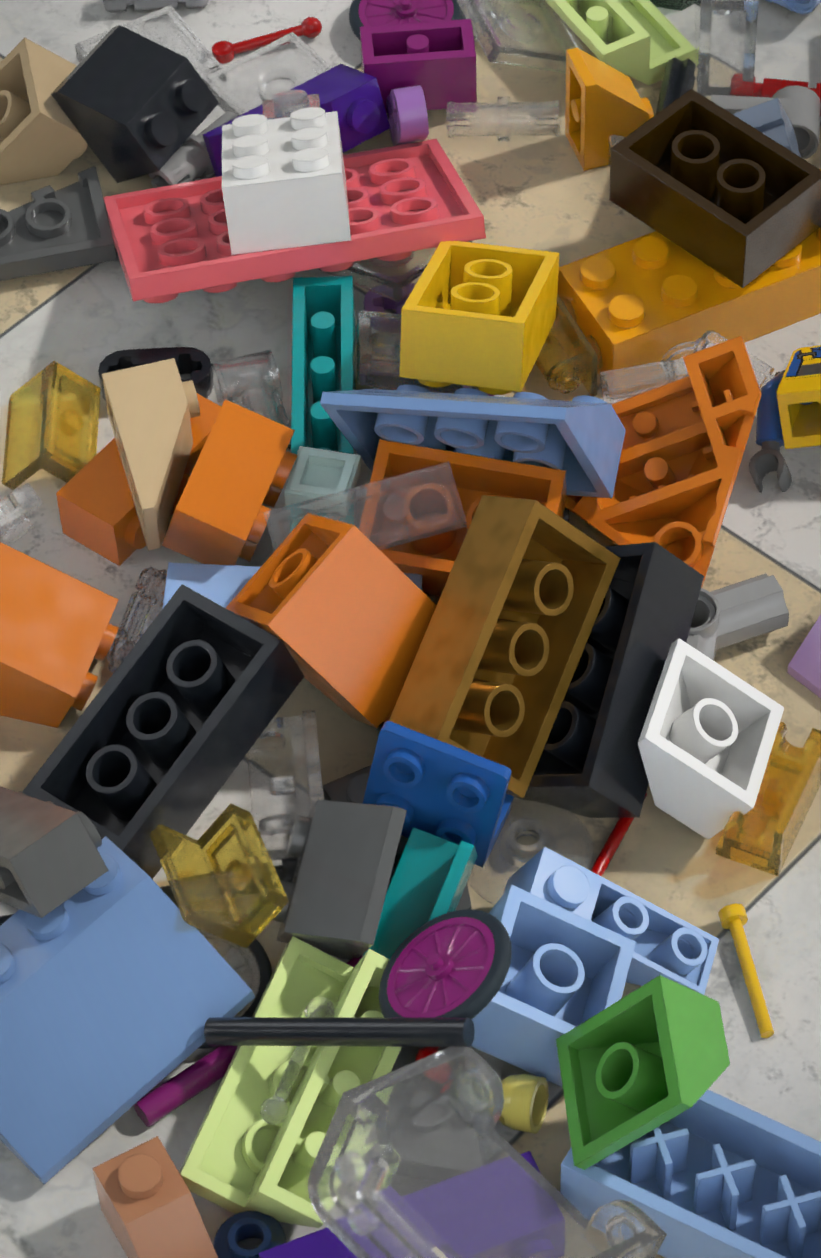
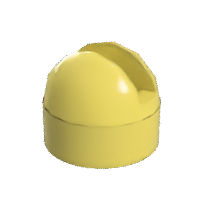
(524, 1102)

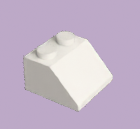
(706, 741)

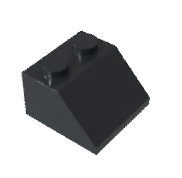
(134, 102)

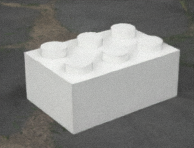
(284, 181)

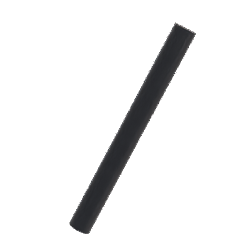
(340, 1031)

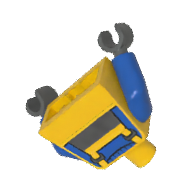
(788, 415)

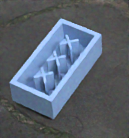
(714, 1183)

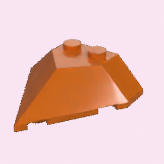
(680, 457)

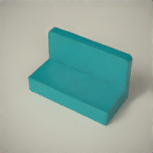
(423, 887)

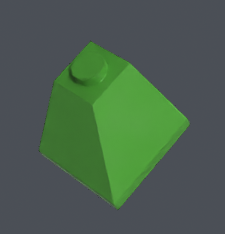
(638, 1066)

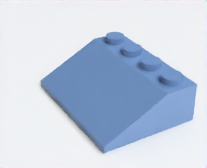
(526, 429)
(99, 1010)

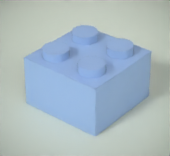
(556, 980)

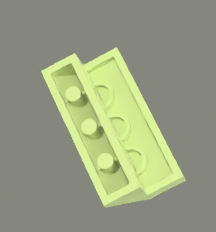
(626, 35)
(265, 1166)

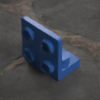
(440, 787)

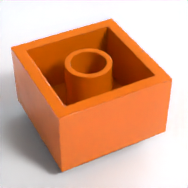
(234, 474)

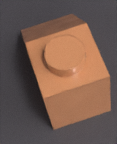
(151, 1205)

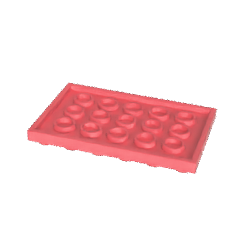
(397, 204)

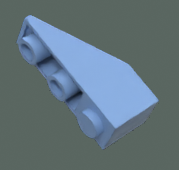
(663, 941)

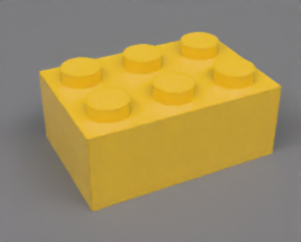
(479, 316)

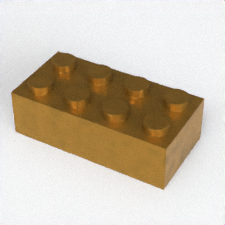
(507, 635)

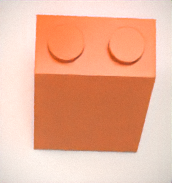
(340, 614)
(48, 639)

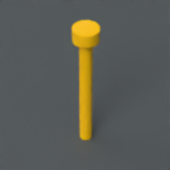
(734, 918)

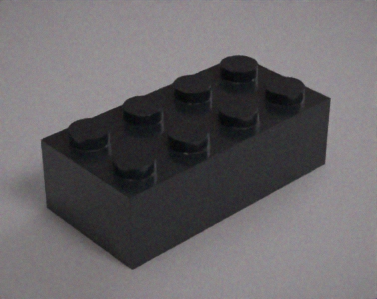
(169, 725)

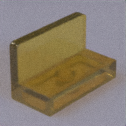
(51, 426)
(222, 878)

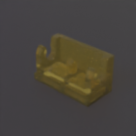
(784, 798)

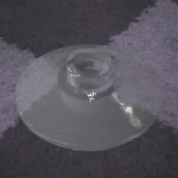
(535, 822)

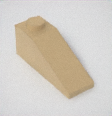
(153, 436)

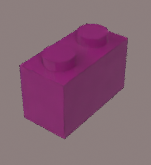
(424, 54)

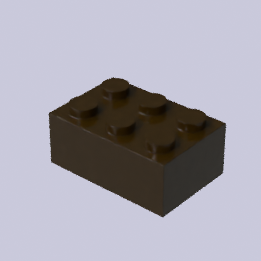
(716, 187)

